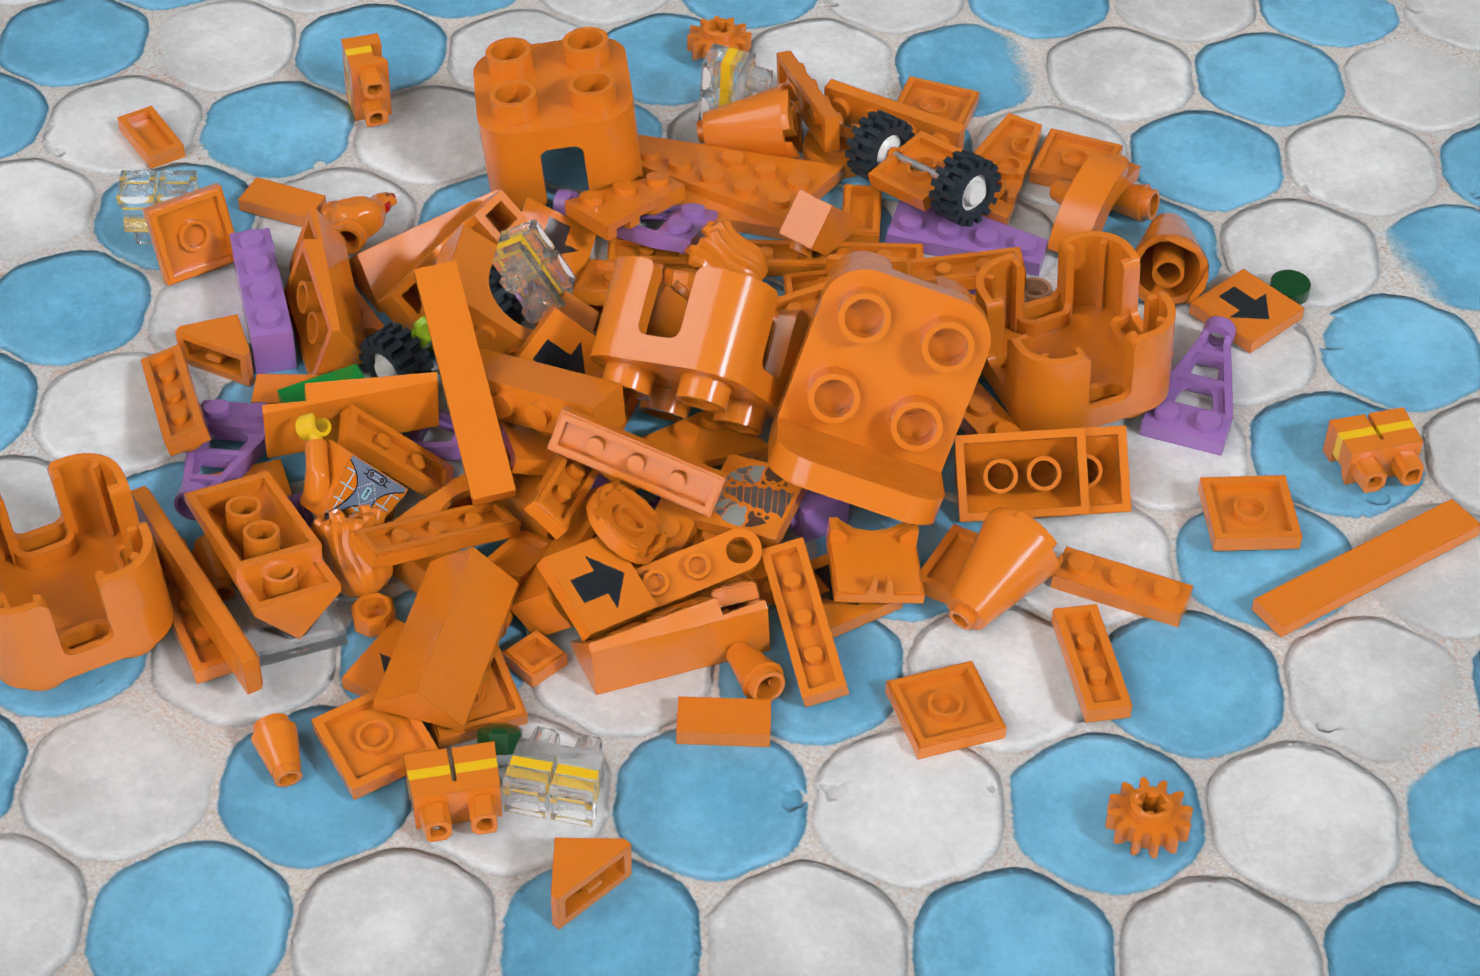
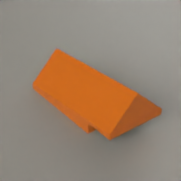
(385, 264)
(323, 298)
(398, 401)
(1042, 472)
(266, 550)
(448, 640)
(671, 642)

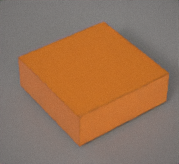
(736, 592)
(535, 658)

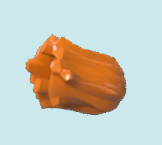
(727, 250)
(346, 565)

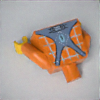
(339, 477)

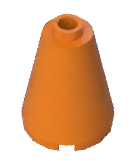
(756, 124)
(1171, 260)
(1002, 567)

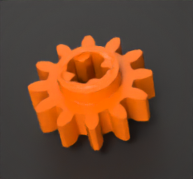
(720, 32)
(1148, 817)

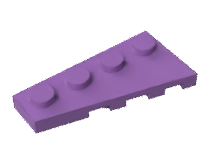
(947, 238)

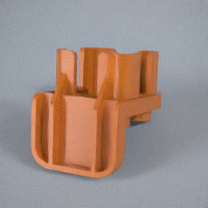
(880, 388)

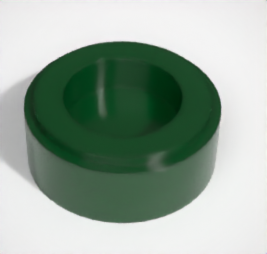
(1292, 284)

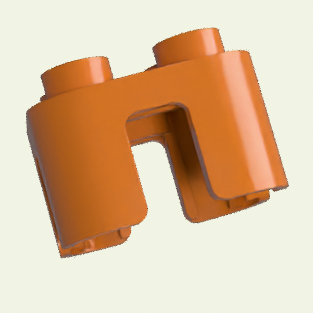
(556, 99)
(1084, 347)
(724, 358)
(82, 584)

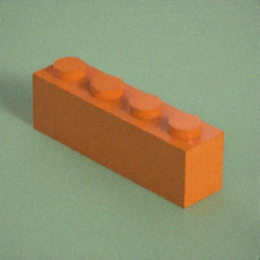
(536, 392)
(535, 602)

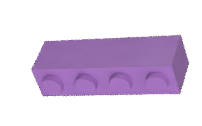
(263, 301)

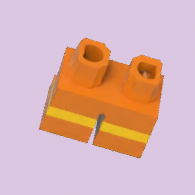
(367, 79)
(1375, 448)
(443, 802)

